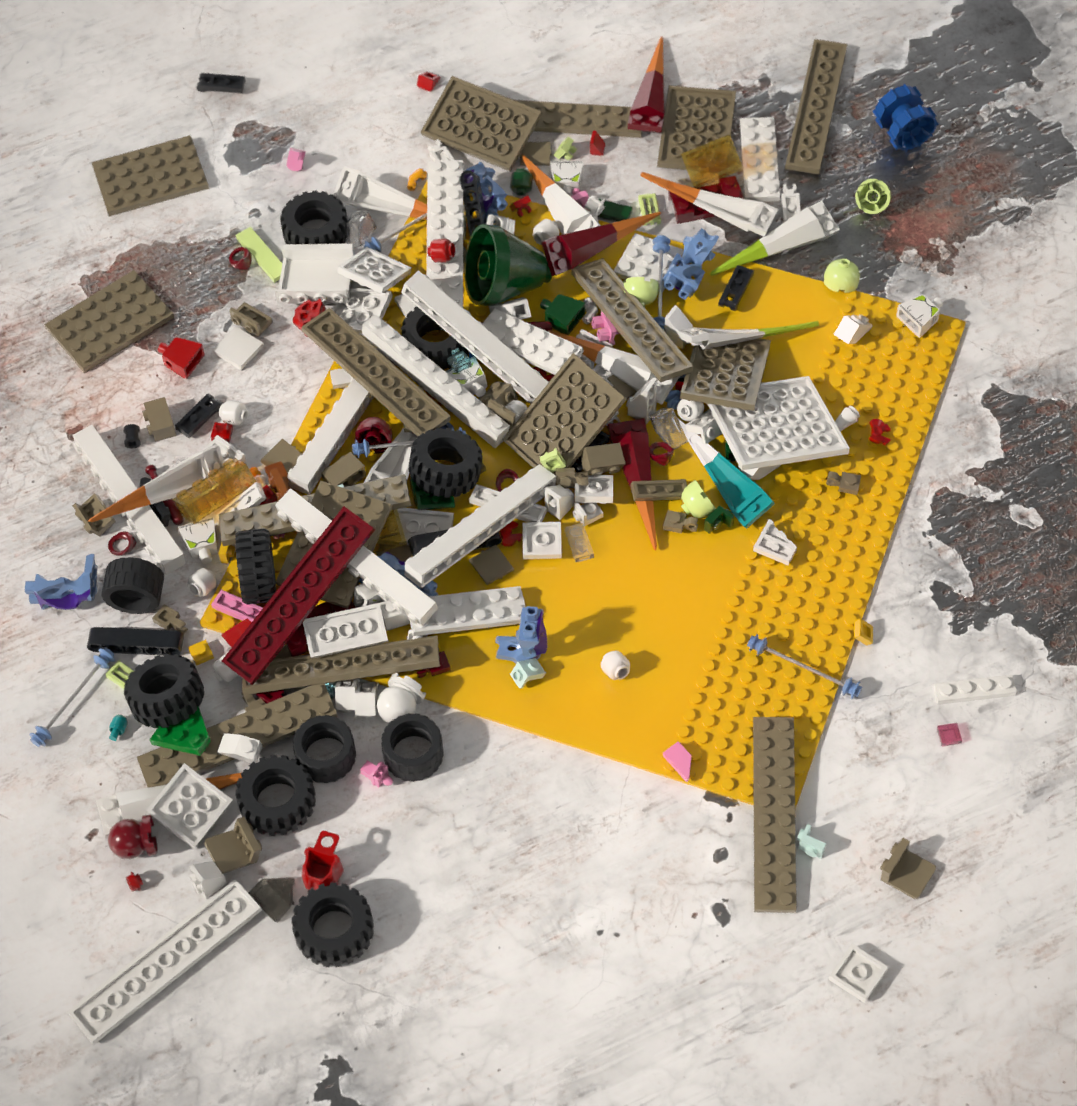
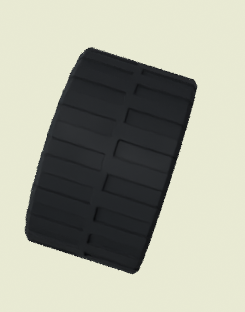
(132, 585)
(409, 726)
(319, 728)

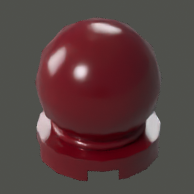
(131, 838)

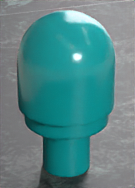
(117, 726)

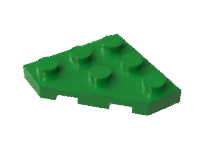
(187, 736)

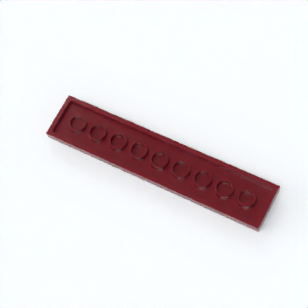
(298, 595)

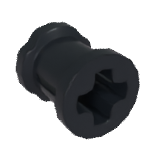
(132, 438)

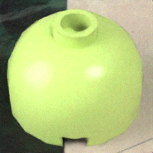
(865, 198)
(842, 275)
(643, 290)
(696, 501)

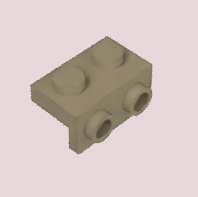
(250, 318)
(499, 392)
(89, 509)

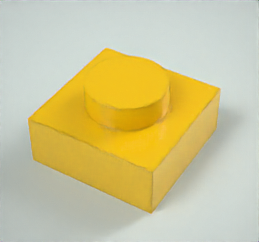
(225, 553)
(863, 631)
(200, 652)

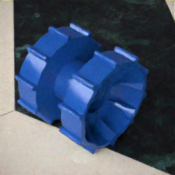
(905, 117)

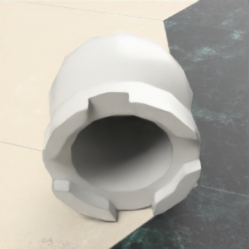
(399, 698)

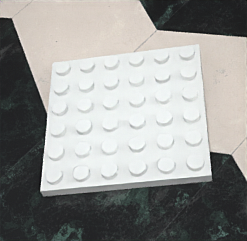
(783, 429)

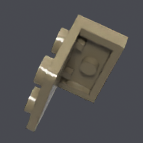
(235, 847)
(906, 870)

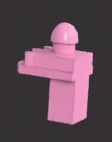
(295, 159)
(580, 197)
(377, 773)

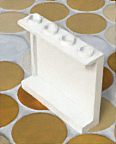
(312, 274)

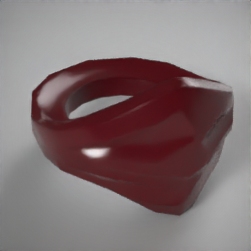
(245, 262)
(664, 458)
(506, 473)
(122, 535)

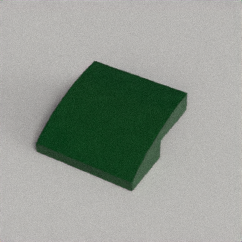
(428, 501)

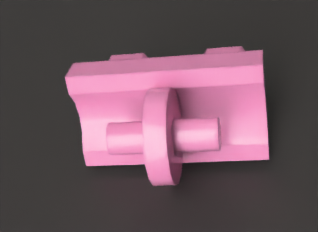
(608, 330)

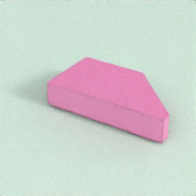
(679, 759)

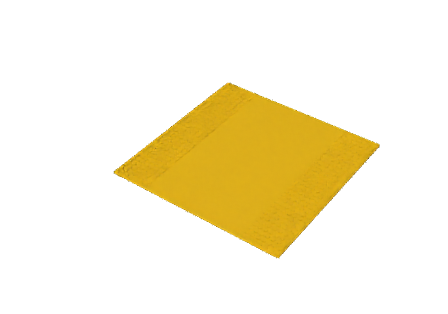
(701, 595)

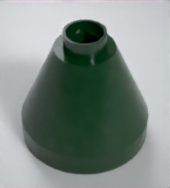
(501, 266)

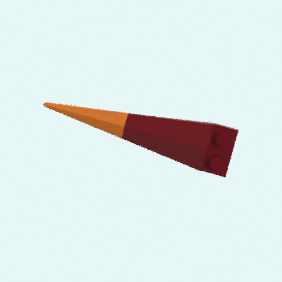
(648, 106)
(574, 248)
(635, 449)

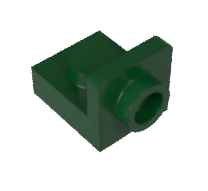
(718, 517)

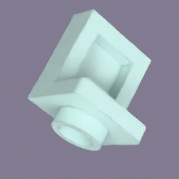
(526, 671)
(810, 845)

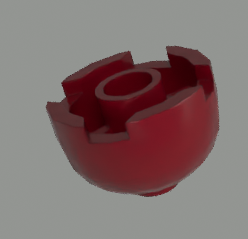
(375, 431)

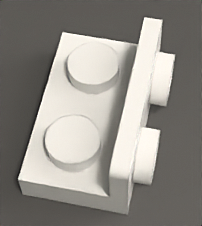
(706, 426)

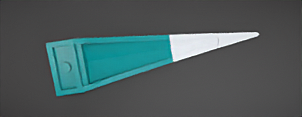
(740, 493)

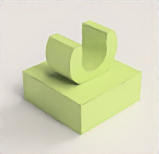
(564, 149)
(552, 461)

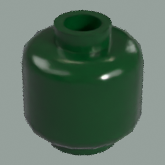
(521, 182)

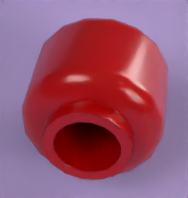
(441, 250)

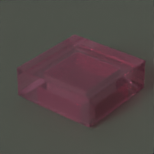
(949, 734)

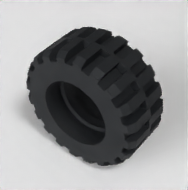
(312, 207)
(419, 324)
(442, 478)
(255, 565)
(168, 707)
(270, 772)
(326, 900)

